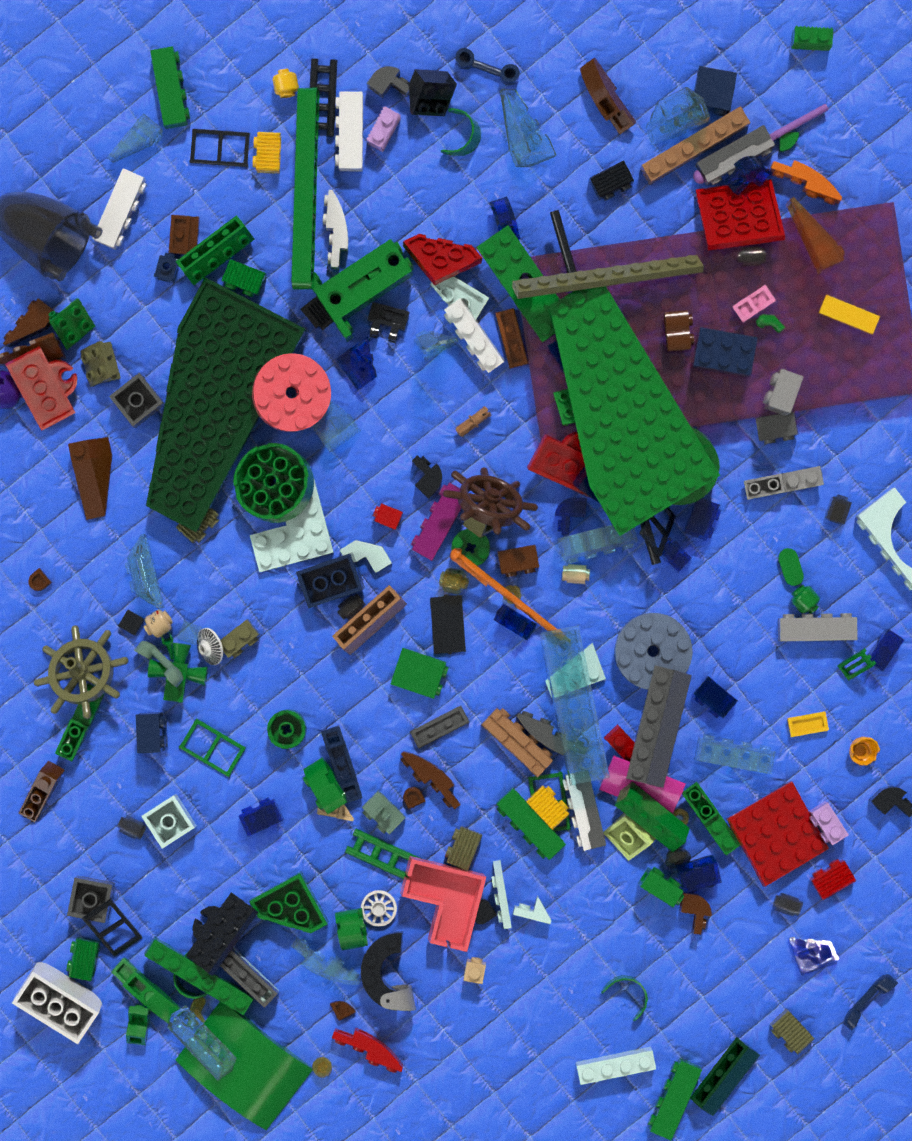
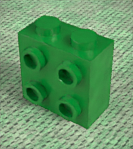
(665, 889)

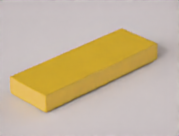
(849, 314)

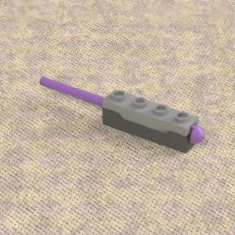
(752, 144)

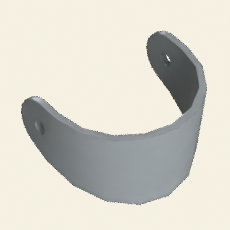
(399, 1000)

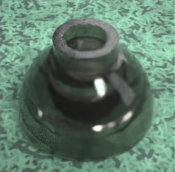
(677, 857)

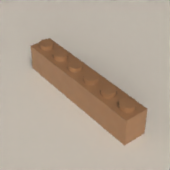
(695, 145)

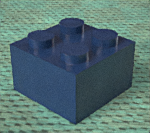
(151, 732)

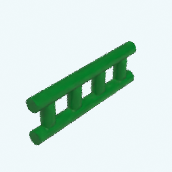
(373, 858)

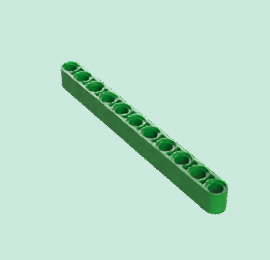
(305, 188)

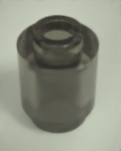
(751, 256)
(350, 606)
(131, 827)
(787, 904)

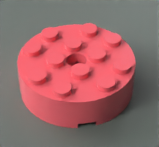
(311, 388)

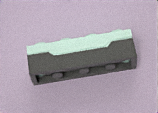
(249, 977)

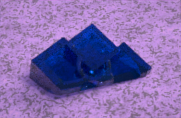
(358, 364)
(812, 955)

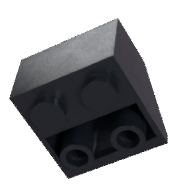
(430, 92)

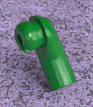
(770, 320)

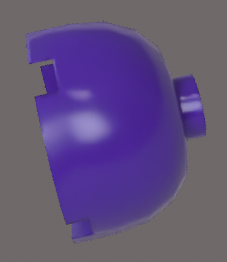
(8, 391)

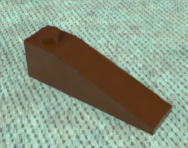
(92, 468)

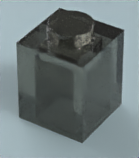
(838, 509)

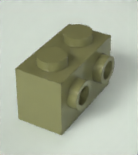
(239, 638)

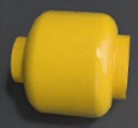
(285, 83)

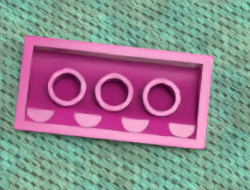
(666, 796)

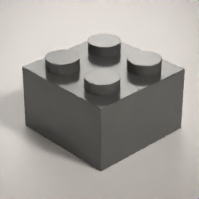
(137, 400)
(88, 895)

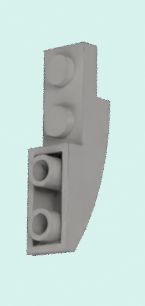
(784, 482)

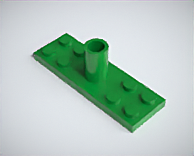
(512, 263)

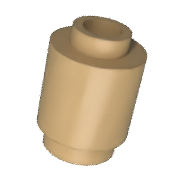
(575, 574)

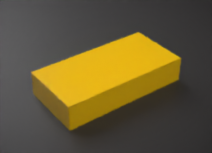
(807, 724)

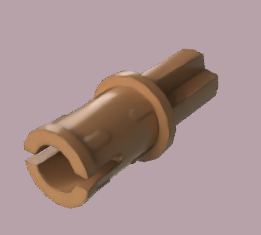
(473, 421)

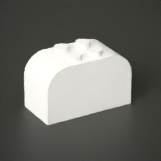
(58, 1001)

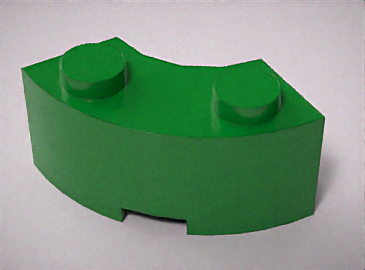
(324, 786)

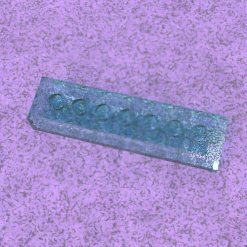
(574, 705)

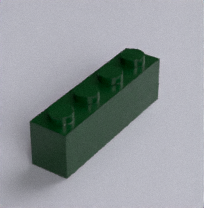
(724, 1076)

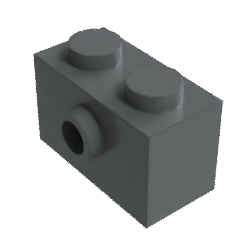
(777, 427)

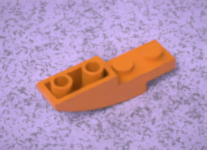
(815, 183)

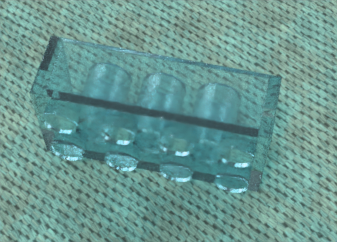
(593, 542)

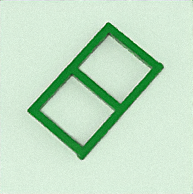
(205, 759)
(560, 775)

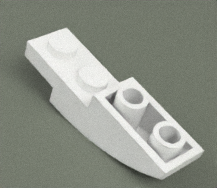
(335, 222)

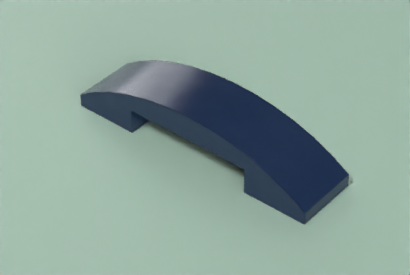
(342, 763)

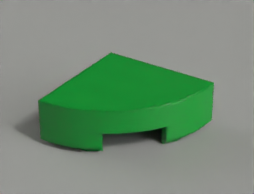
(788, 141)

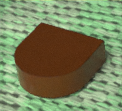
(38, 580)
(413, 797)

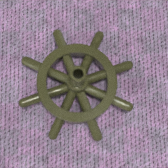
(80, 671)

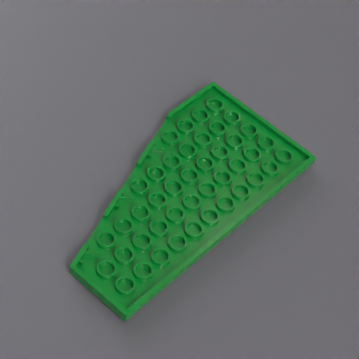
(627, 422)

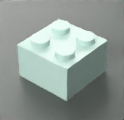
(169, 821)

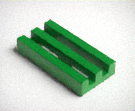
(865, 658)

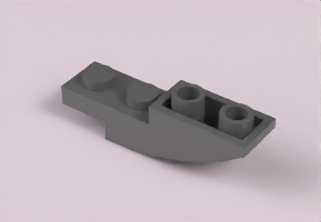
(541, 731)

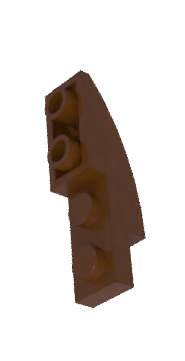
(604, 96)
(426, 770)

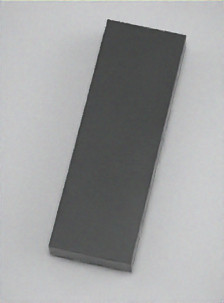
(439, 726)

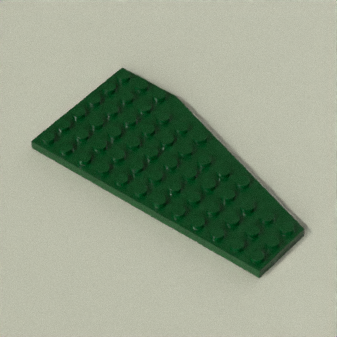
(210, 398)

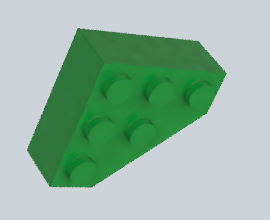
(291, 905)

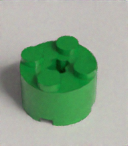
(482, 546)
(276, 732)
(351, 929)

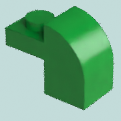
(138, 1025)

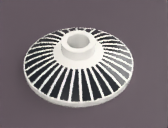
(210, 646)

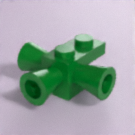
(180, 654)

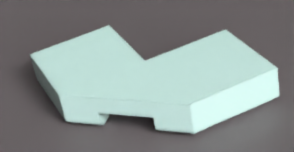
(375, 554)

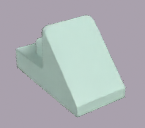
(538, 913)

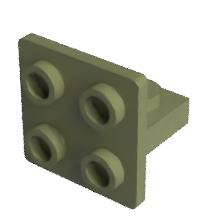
(100, 363)

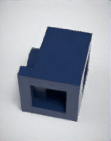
(170, 274)

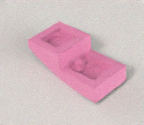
(754, 303)

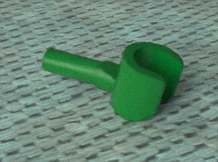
(168, 642)

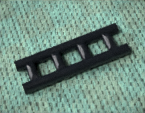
(331, 89)

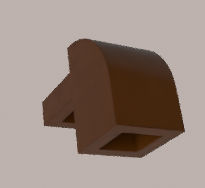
(697, 905)

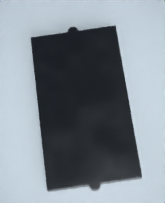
(447, 624)

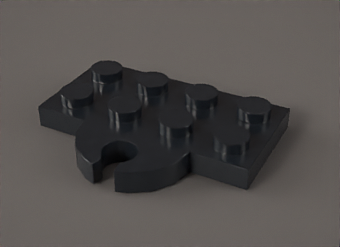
(220, 932)

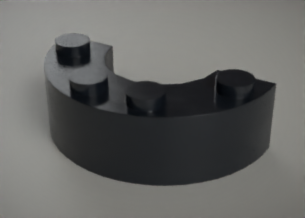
(372, 965)

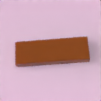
(511, 338)

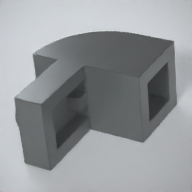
(385, 78)

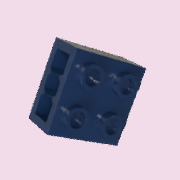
(716, 88)

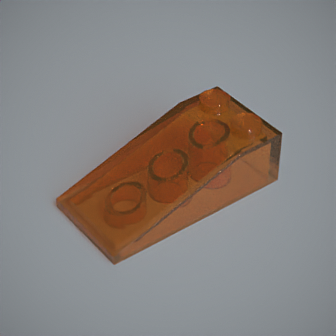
(819, 244)

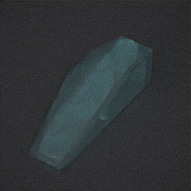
(335, 425)

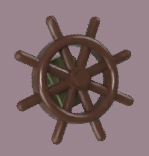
(492, 510)

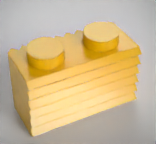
(268, 152)
(548, 807)

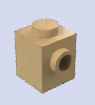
(474, 970)

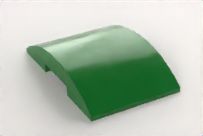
(263, 1072)

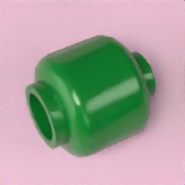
(805, 599)

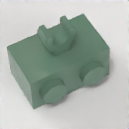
(383, 812)

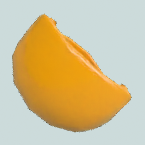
(864, 750)

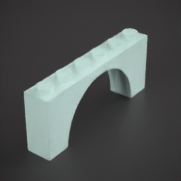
(878, 522)

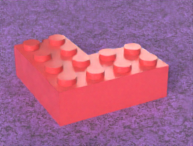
(454, 894)

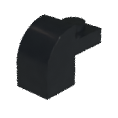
(431, 480)
(889, 796)

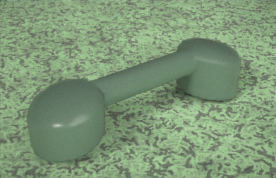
(149, 650)

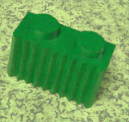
(812, 38)
(244, 278)
(84, 958)

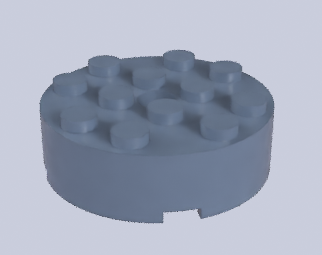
(651, 630)

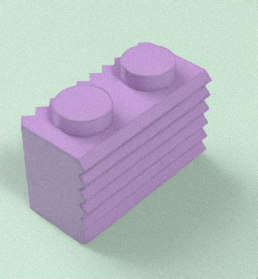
(383, 129)

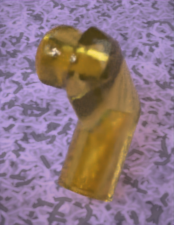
(197, 1006)

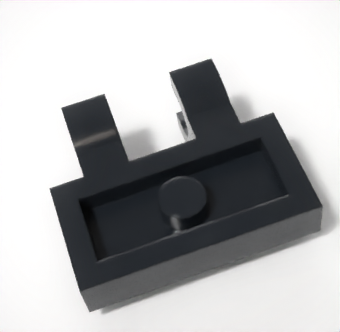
(389, 317)

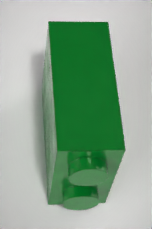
(419, 673)

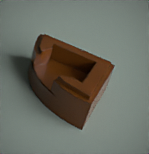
(342, 1009)

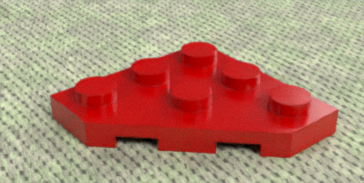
(440, 257)

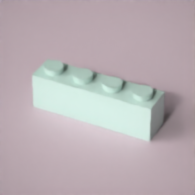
(615, 1065)

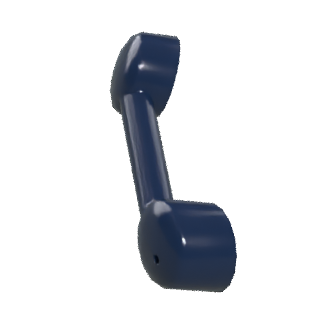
(508, 74)
(882, 984)

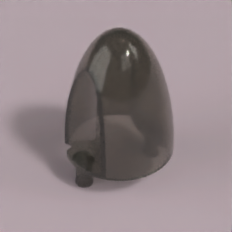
(45, 232)

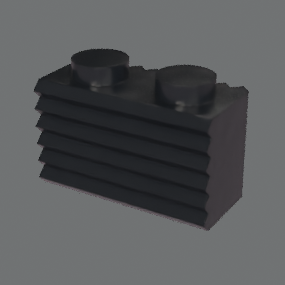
(612, 180)

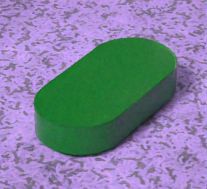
(790, 567)

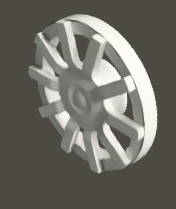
(379, 908)

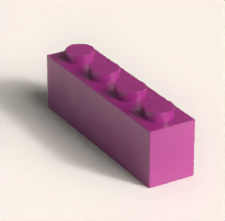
(438, 525)

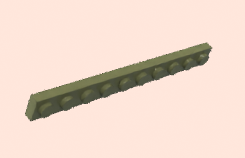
(607, 276)

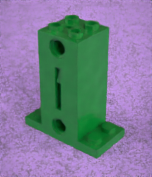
(362, 284)

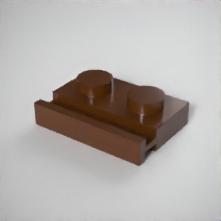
(183, 234)

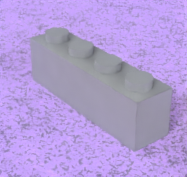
(817, 629)

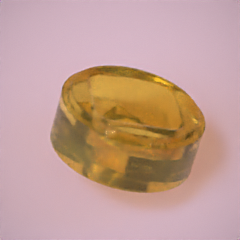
(322, 1067)

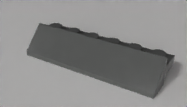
(658, 726)

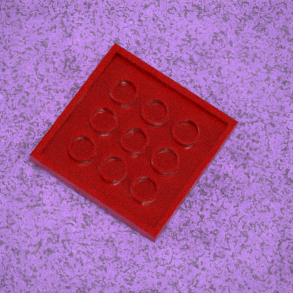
(739, 219)
(777, 833)

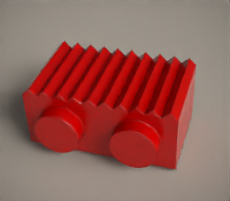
(832, 879)

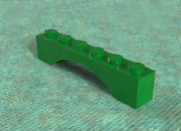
(189, 971)

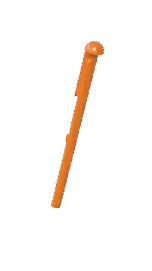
(485, 579)

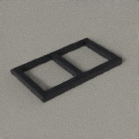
(220, 141)
(665, 532)
(124, 919)

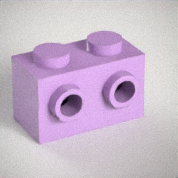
(828, 822)

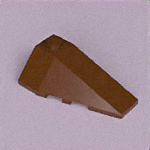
(49, 344)

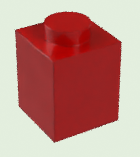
(387, 516)

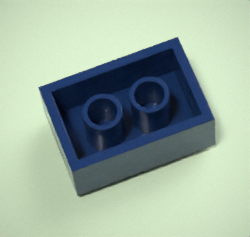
(724, 352)
(330, 580)

